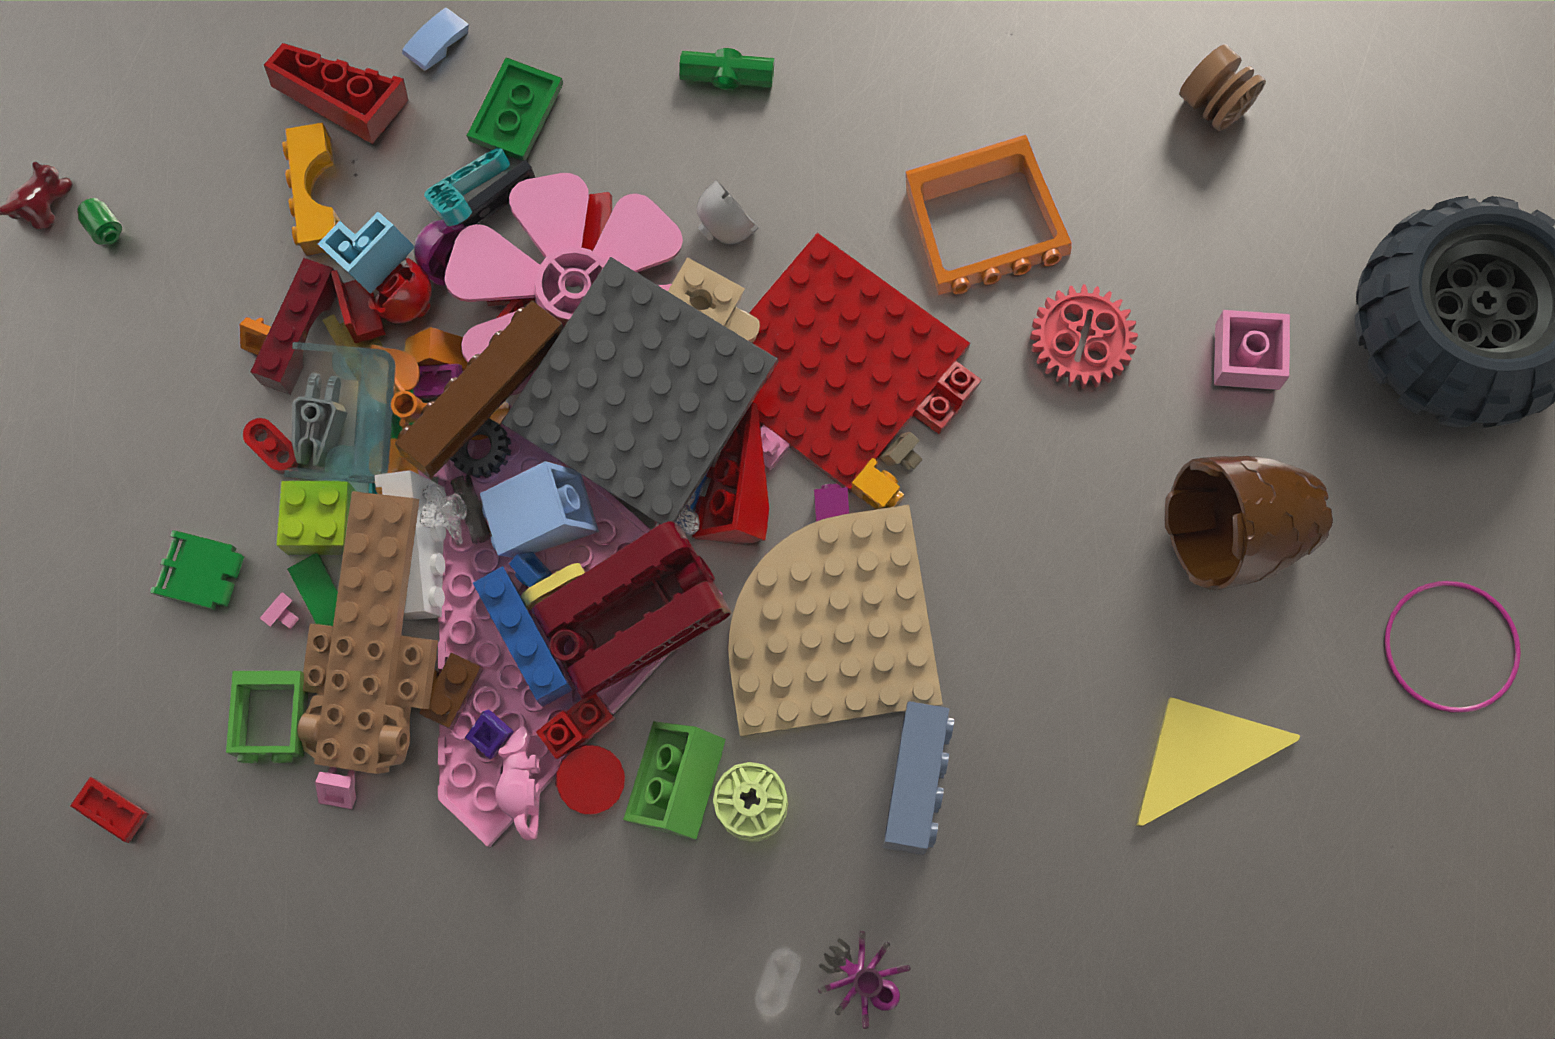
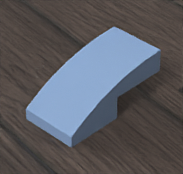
(433, 38)

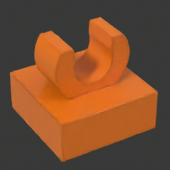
(253, 334)

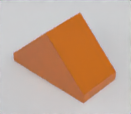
(435, 348)

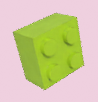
(313, 517)

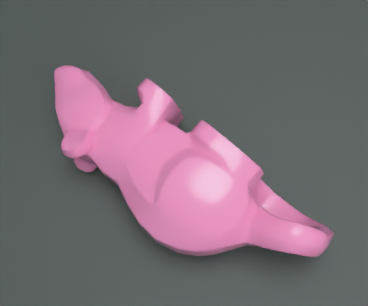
(516, 787)

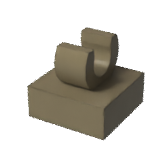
(901, 452)

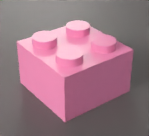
(1252, 349)

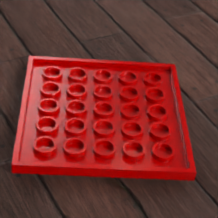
(848, 358)

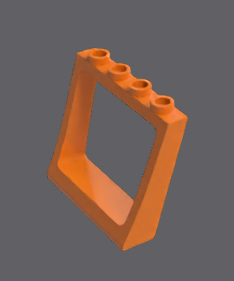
(974, 169)

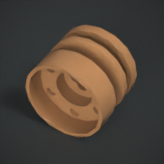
(1218, 83)

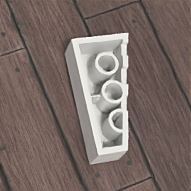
(427, 567)

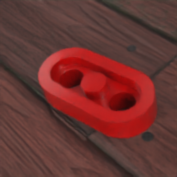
(272, 447)

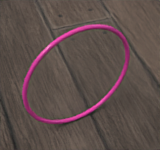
(1489, 598)

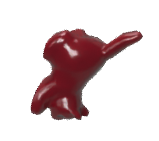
(36, 195)

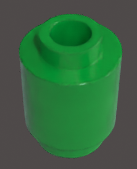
(99, 221)

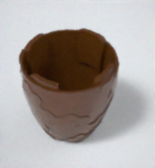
(1244, 518)

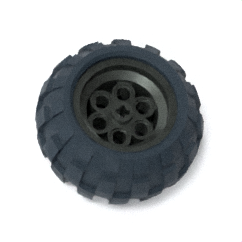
(1508, 291)

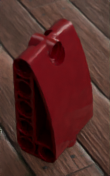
(632, 609)

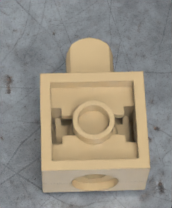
(721, 296)

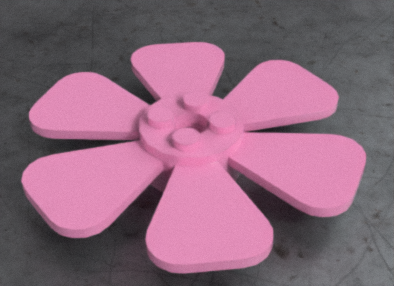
(554, 217)

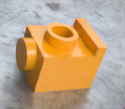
(877, 487)

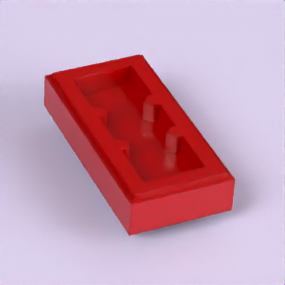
(109, 810)

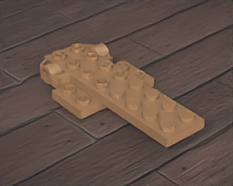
(362, 664)

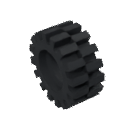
(495, 457)

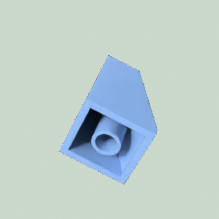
(538, 510)

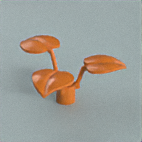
(409, 406)

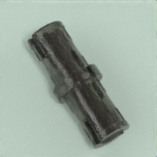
(474, 519)

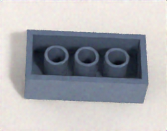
(916, 778)

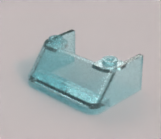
(373, 429)

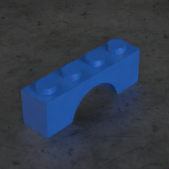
(522, 637)

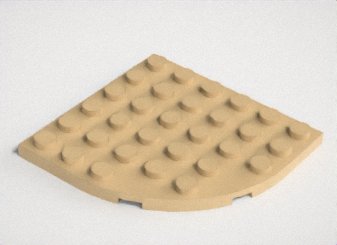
(833, 626)

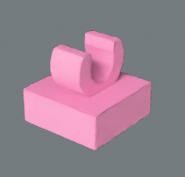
(773, 447)
(278, 611)
(336, 789)

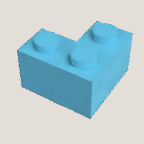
(370, 252)

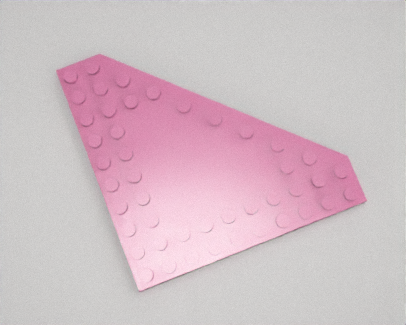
(466, 629)

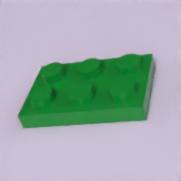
(515, 109)

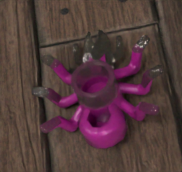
(866, 980)

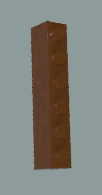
(479, 390)

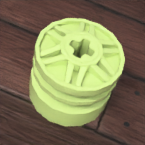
(760, 820)

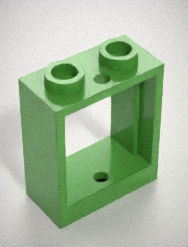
(239, 708)

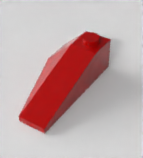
(737, 494)

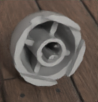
(723, 216)

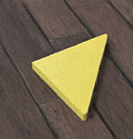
(1200, 751)

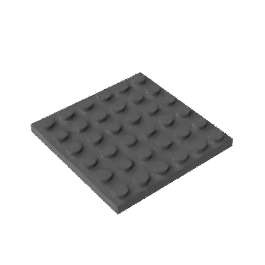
(640, 392)

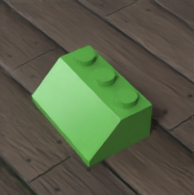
(674, 779)

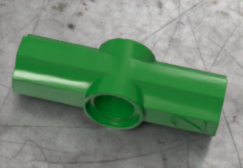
(726, 68)

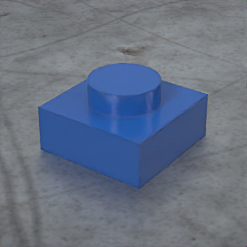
(529, 568)

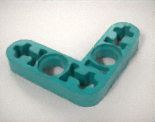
(447, 195)

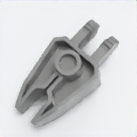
(317, 421)

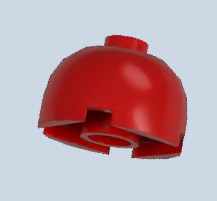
(403, 294)

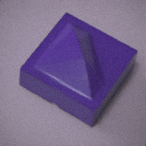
(489, 734)

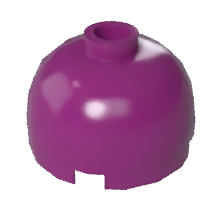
(435, 247)

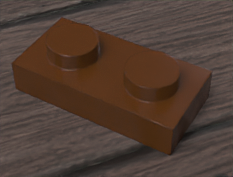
(452, 691)

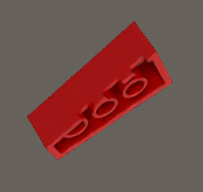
(344, 94)

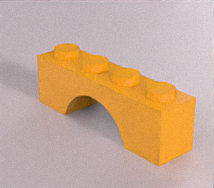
(308, 155)

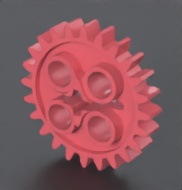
(1113, 344)

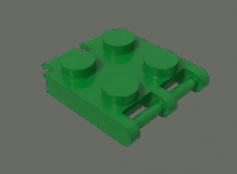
(198, 571)

